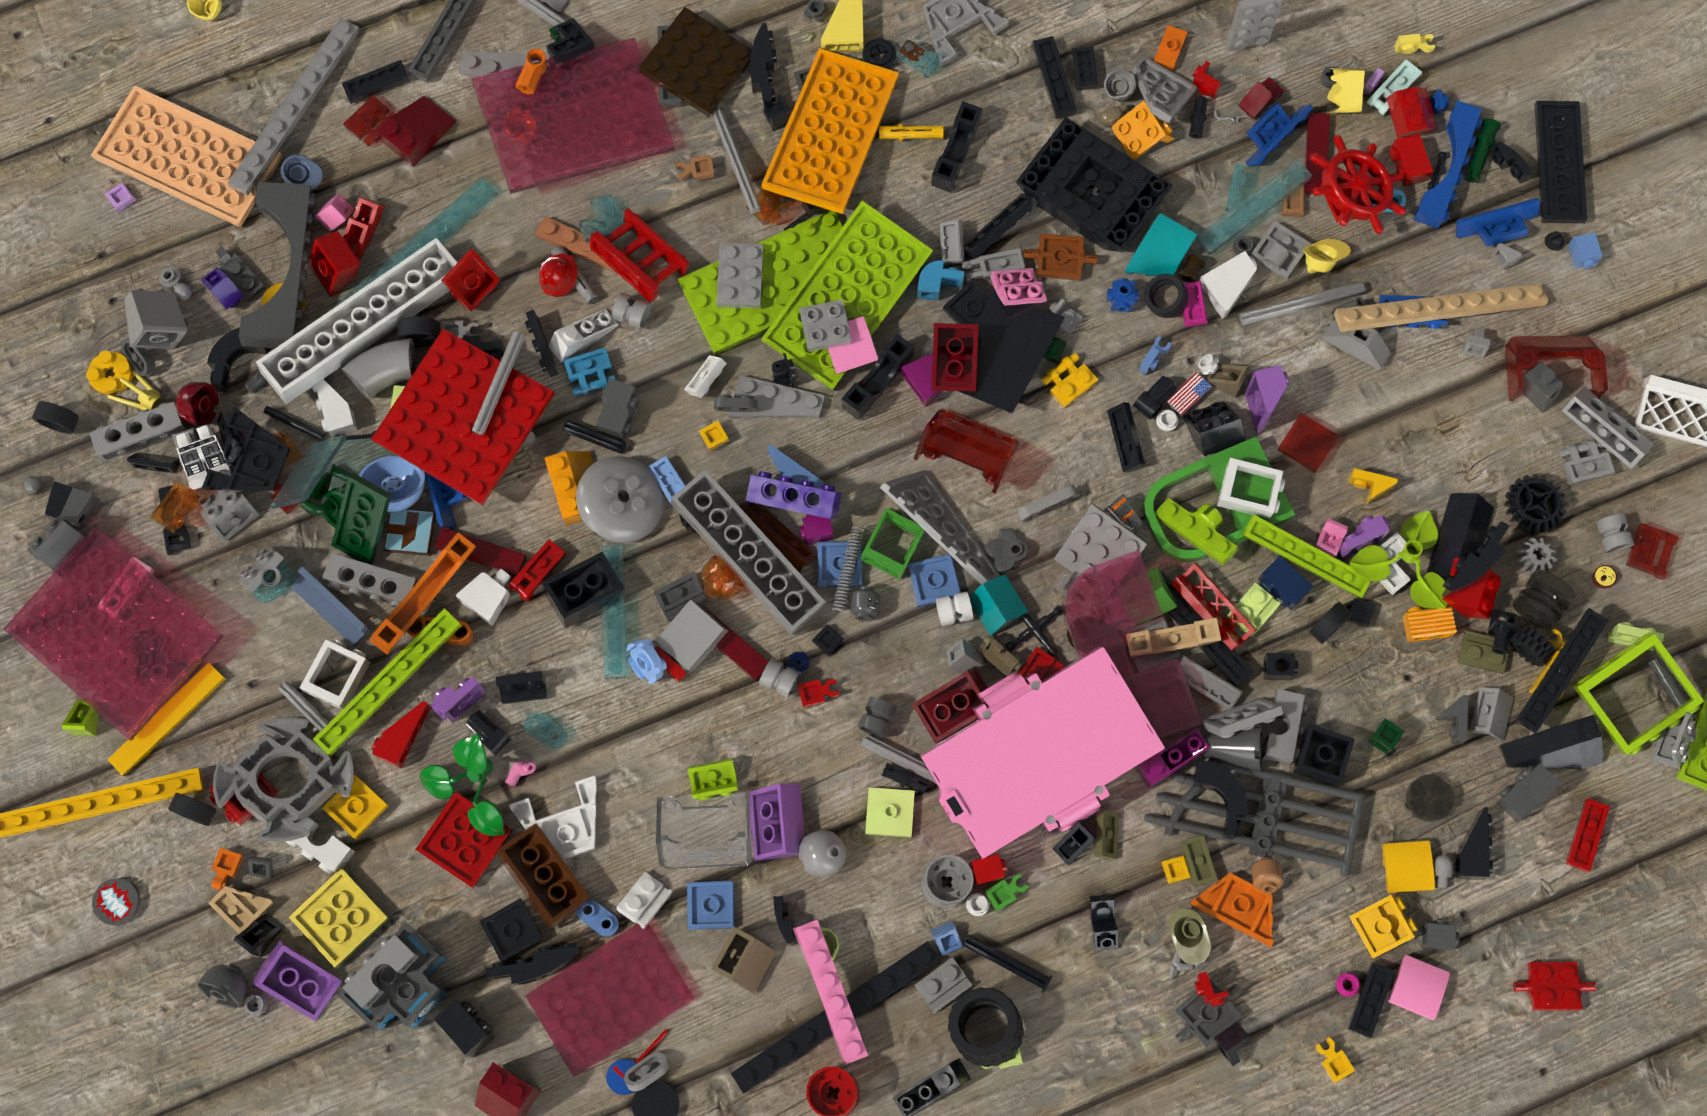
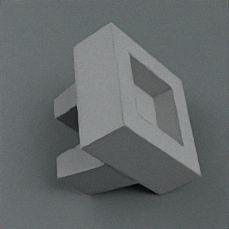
(1476, 344)

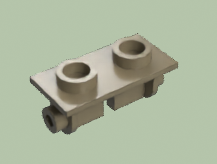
(999, 656)

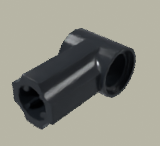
(1151, 401)
(492, 736)

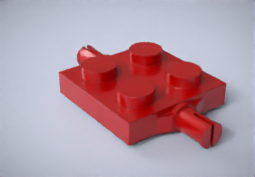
(1554, 986)

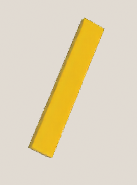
(167, 719)

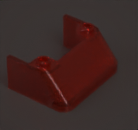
(1525, 351)
(970, 444)

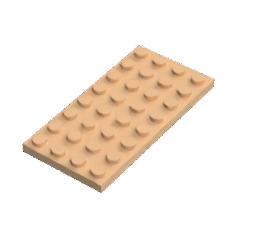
(180, 154)

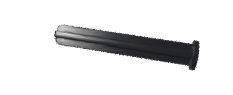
(1007, 962)

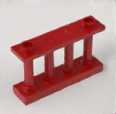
(633, 272)

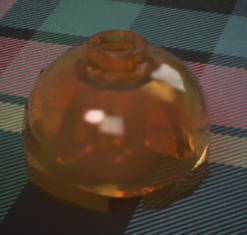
(720, 580)

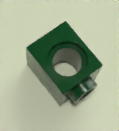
(1385, 736)

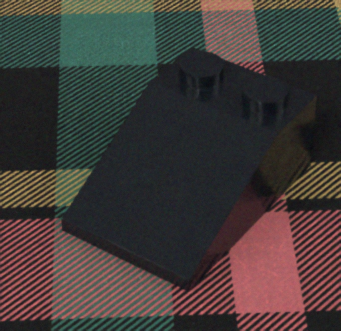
(582, 589)

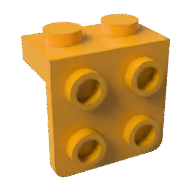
(1141, 130)

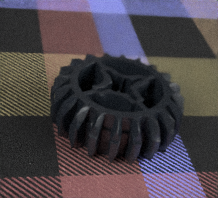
(1544, 519)

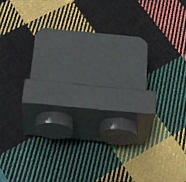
(55, 543)

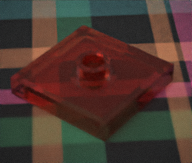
(1308, 442)

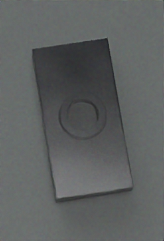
(1084, 68)

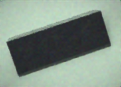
(1460, 532)

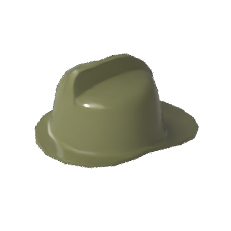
(1190, 936)

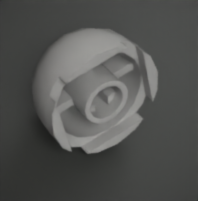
(822, 853)

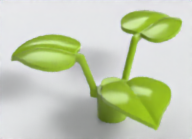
(1420, 534)

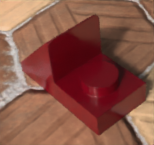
(1260, 97)

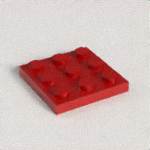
(458, 845)

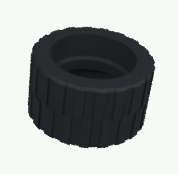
(976, 1000)

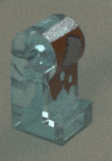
(917, 58)

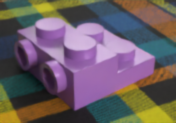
(1369, 532)
(453, 704)

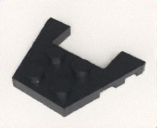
(258, 463)

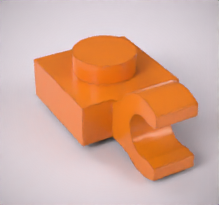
(225, 865)

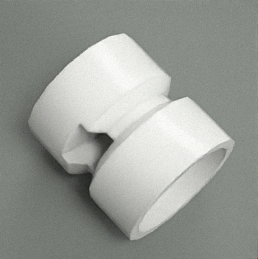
(954, 609)

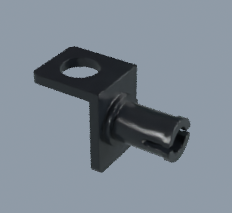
(1502, 630)

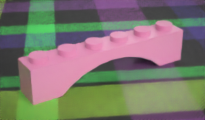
(830, 991)

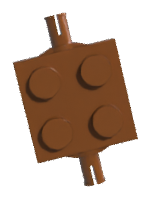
(1060, 256)

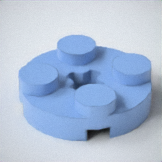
(645, 660)

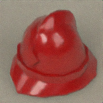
(558, 275)

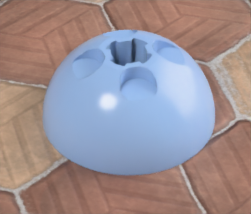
(398, 478)

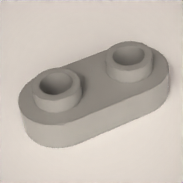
(646, 1071)

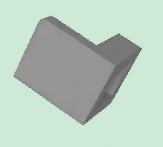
(963, 657)

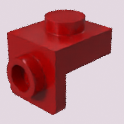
(1206, 84)
(1204, 988)

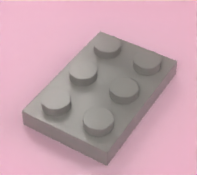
(740, 275)
(1241, 717)

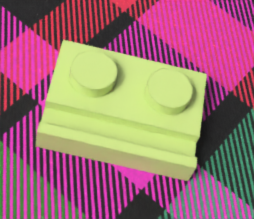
(1256, 606)
(1627, 634)

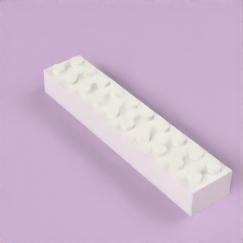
(357, 322)

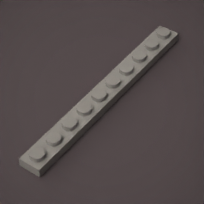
(293, 107)

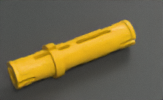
(910, 132)

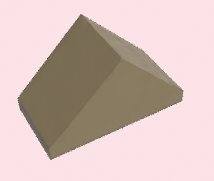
(1228, 378)

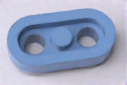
(597, 917)

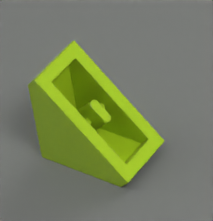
(81, 719)

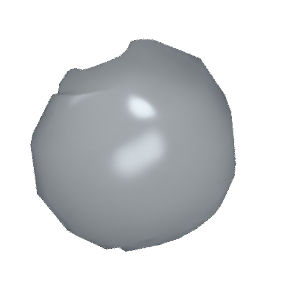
(1120, 85)

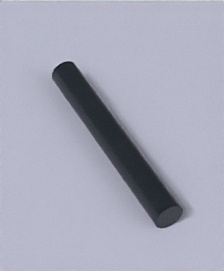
(294, 423)

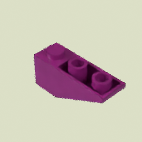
(1172, 758)

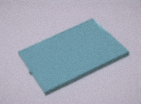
(308, 472)

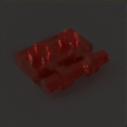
(366, 118)

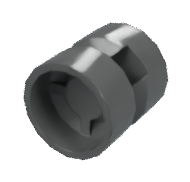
(877, 717)

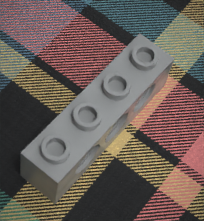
(1607, 427)
(129, 442)
(340, 566)

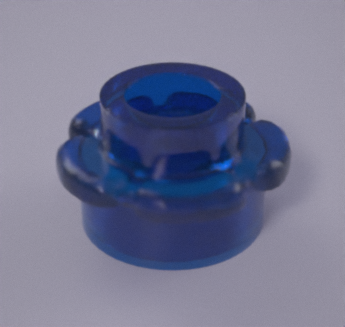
(798, 656)

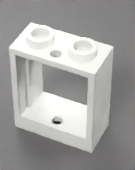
(1226, 501)
(352, 683)

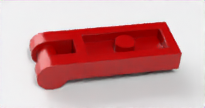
(537, 569)

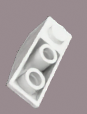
(581, 334)
(337, 413)

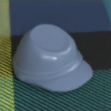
(301, 170)

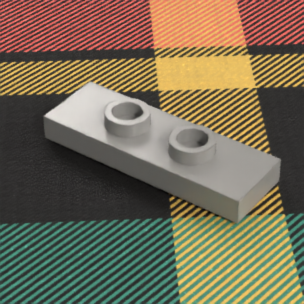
(1210, 684)

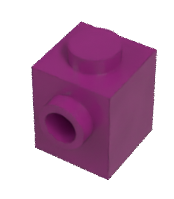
(816, 529)

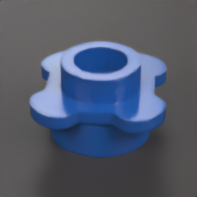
(1439, 102)

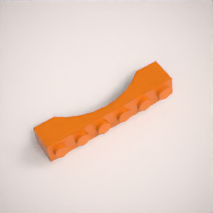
(422, 594)

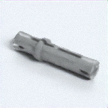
(581, 283)

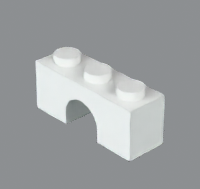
(332, 855)

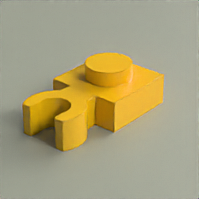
(1335, 1064)

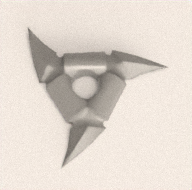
(1178, 966)

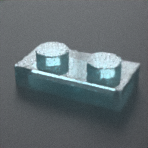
(1238, 179)

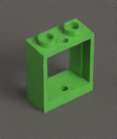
(883, 562)

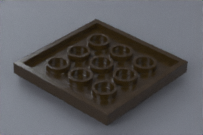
(696, 61)

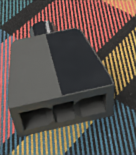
(70, 504)

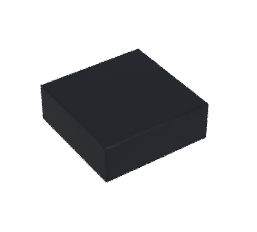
(1361, 612)
(827, 640)

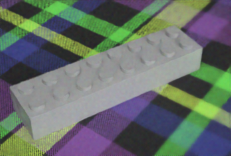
(748, 552)

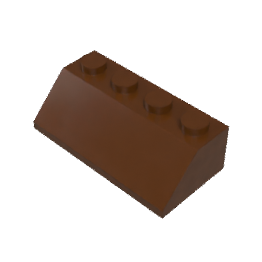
(543, 876)

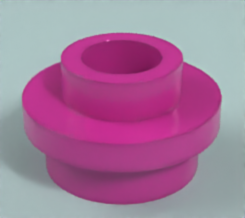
(1355, 984)

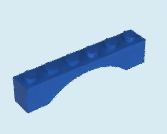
(1460, 128)

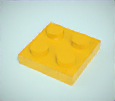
(358, 810)

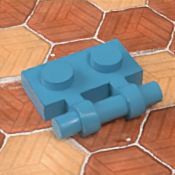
(586, 366)

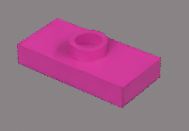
(1194, 312)

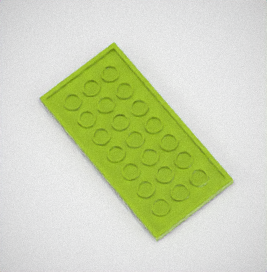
(786, 264)
(865, 268)

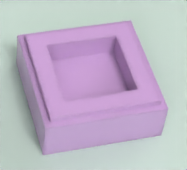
(1373, 82)
(120, 197)

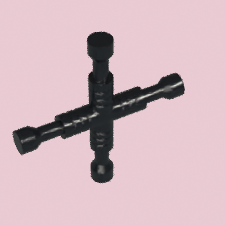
(1034, 628)

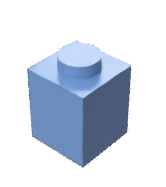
(1585, 251)

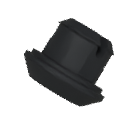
(1554, 240)

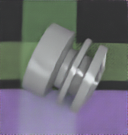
(944, 868)

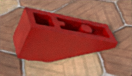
(398, 739)

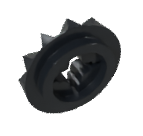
(884, 47)

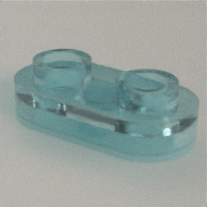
(277, 590)
(545, 730)

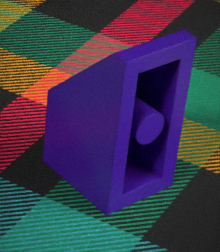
(222, 288)

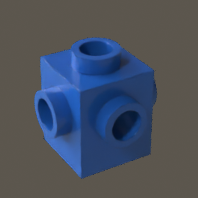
(1122, 295)

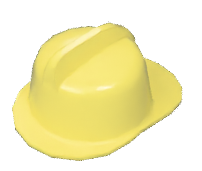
(1324, 254)

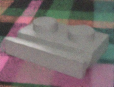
(943, 985)

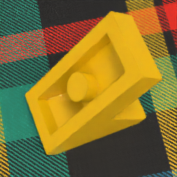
(1377, 483)

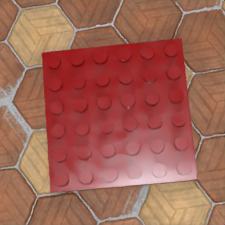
(439, 407)

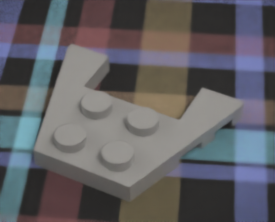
(951, 16)

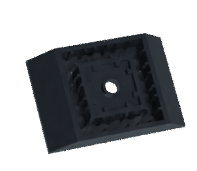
(1078, 161)

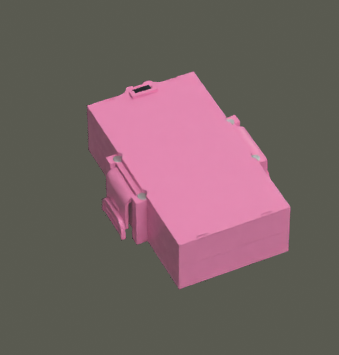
(1041, 752)

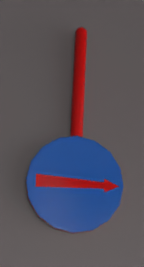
(617, 1070)

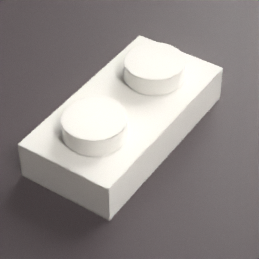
(705, 376)

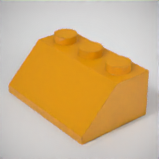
(565, 473)

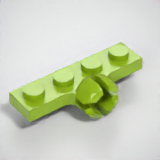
(1198, 529)

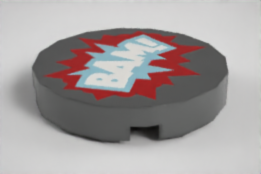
(116, 902)

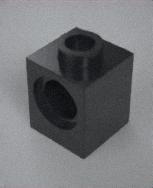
(1271, 671)

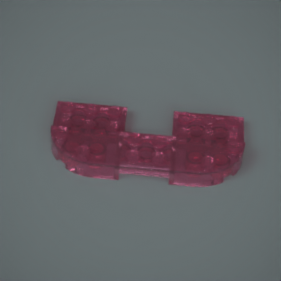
(1114, 598)

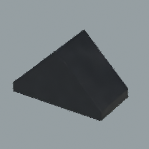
(1074, 842)
(258, 935)

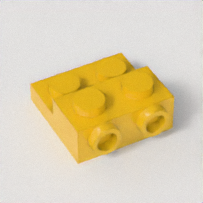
(1384, 925)

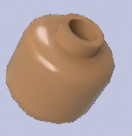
(1267, 875)

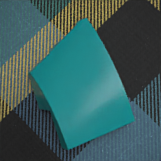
(1161, 248)

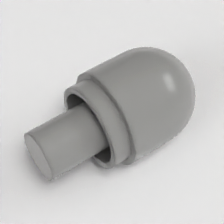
(1443, 870)

